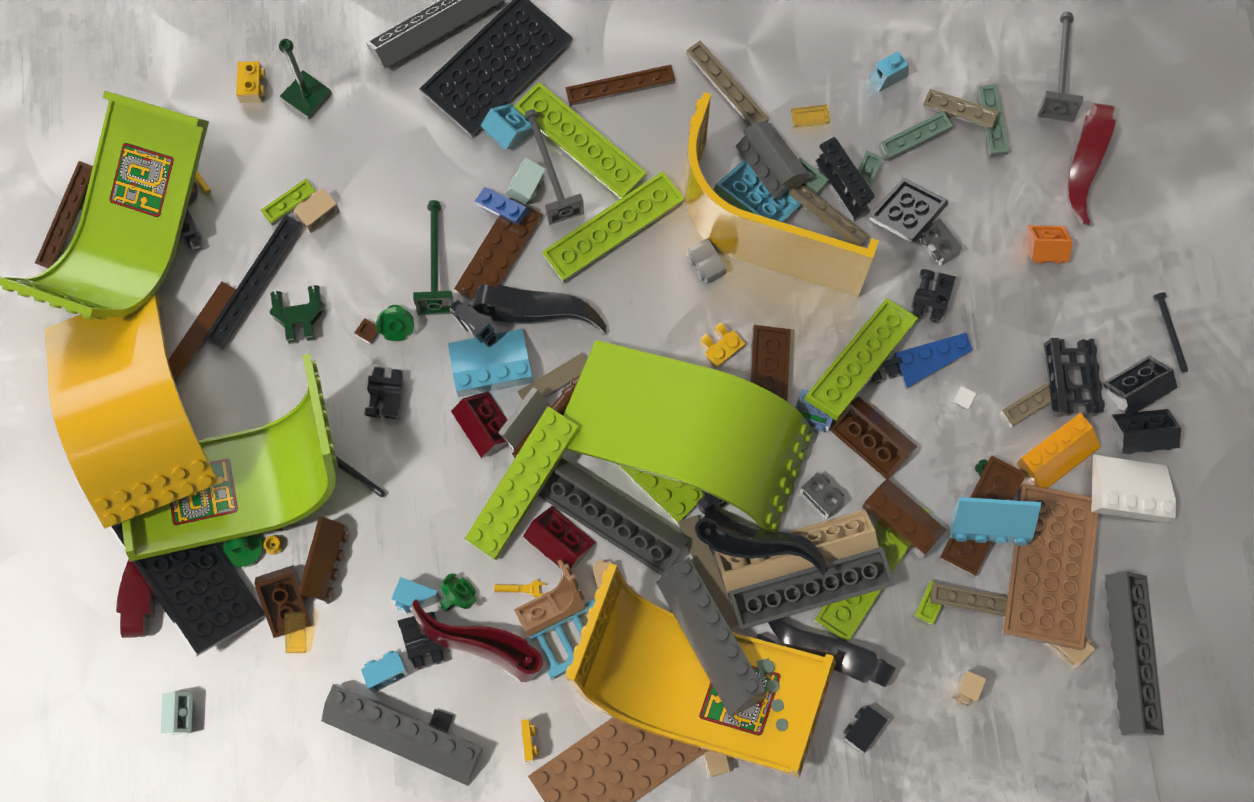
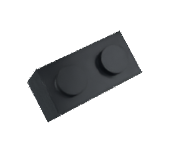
(864, 729)

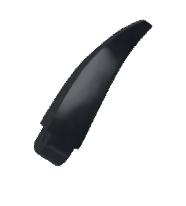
(531, 307)
(746, 541)
(850, 658)

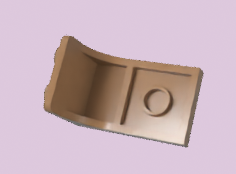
(552, 606)

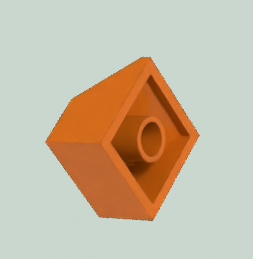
(1049, 243)

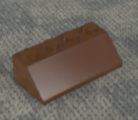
(873, 438)
(904, 518)
(323, 560)

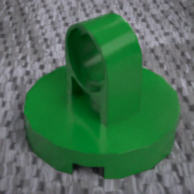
(395, 323)
(244, 551)
(457, 592)

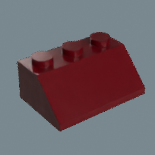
(481, 422)
(558, 538)

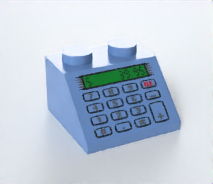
(815, 417)

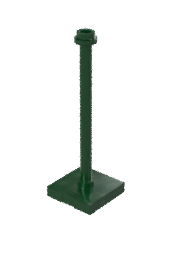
(305, 92)
(436, 301)

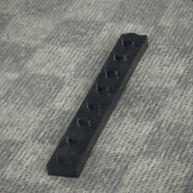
(253, 281)

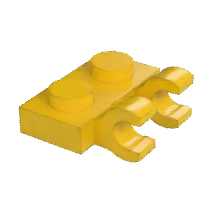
(724, 349)
(528, 731)

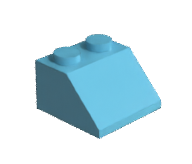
(506, 126)
(408, 591)
(384, 671)

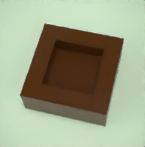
(366, 331)

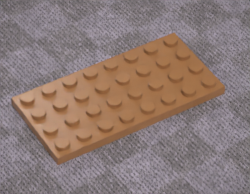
(1053, 572)
(612, 765)

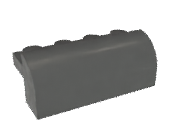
(771, 159)

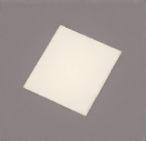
(964, 397)

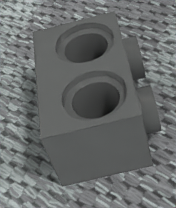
(944, 240)
(818, 498)

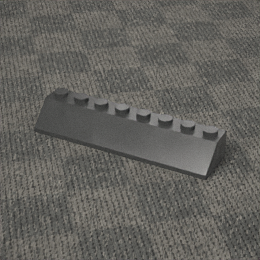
(425, 27)
(613, 517)
(811, 589)
(711, 638)
(1134, 654)
(401, 733)

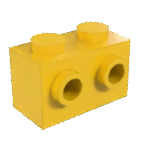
(250, 82)

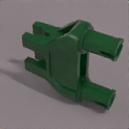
(299, 315)

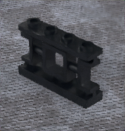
(844, 179)
(1059, 377)

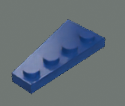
(929, 358)

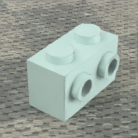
(525, 181)
(176, 713)

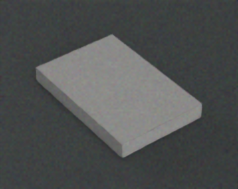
(524, 418)

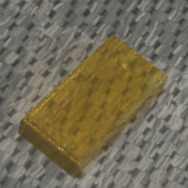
(810, 116)
(295, 632)

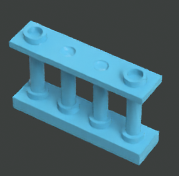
(556, 668)

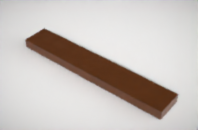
(620, 85)
(65, 216)
(194, 338)

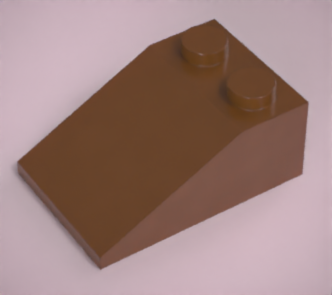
(280, 595)

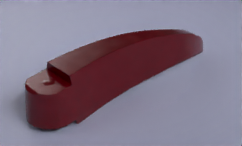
(1091, 148)
(134, 603)
(492, 644)

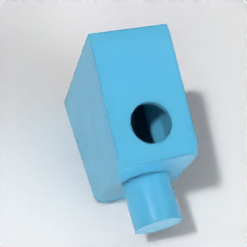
(892, 69)

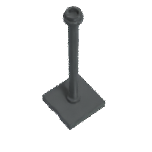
(1058, 104)
(565, 207)

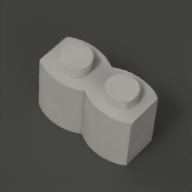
(706, 261)

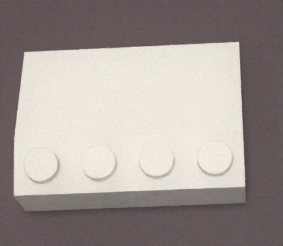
(1132, 489)

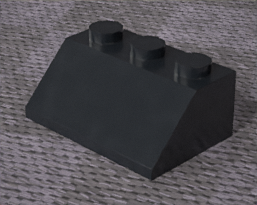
(1141, 385)
(1146, 431)

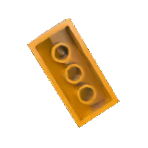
(1060, 452)

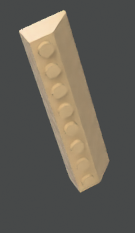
(833, 537)

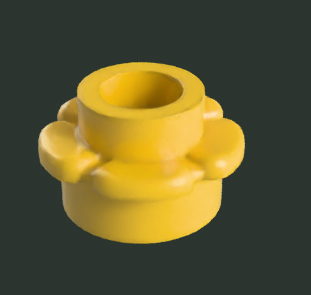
(268, 544)

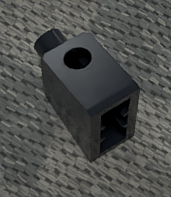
(192, 236)

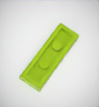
(287, 202)

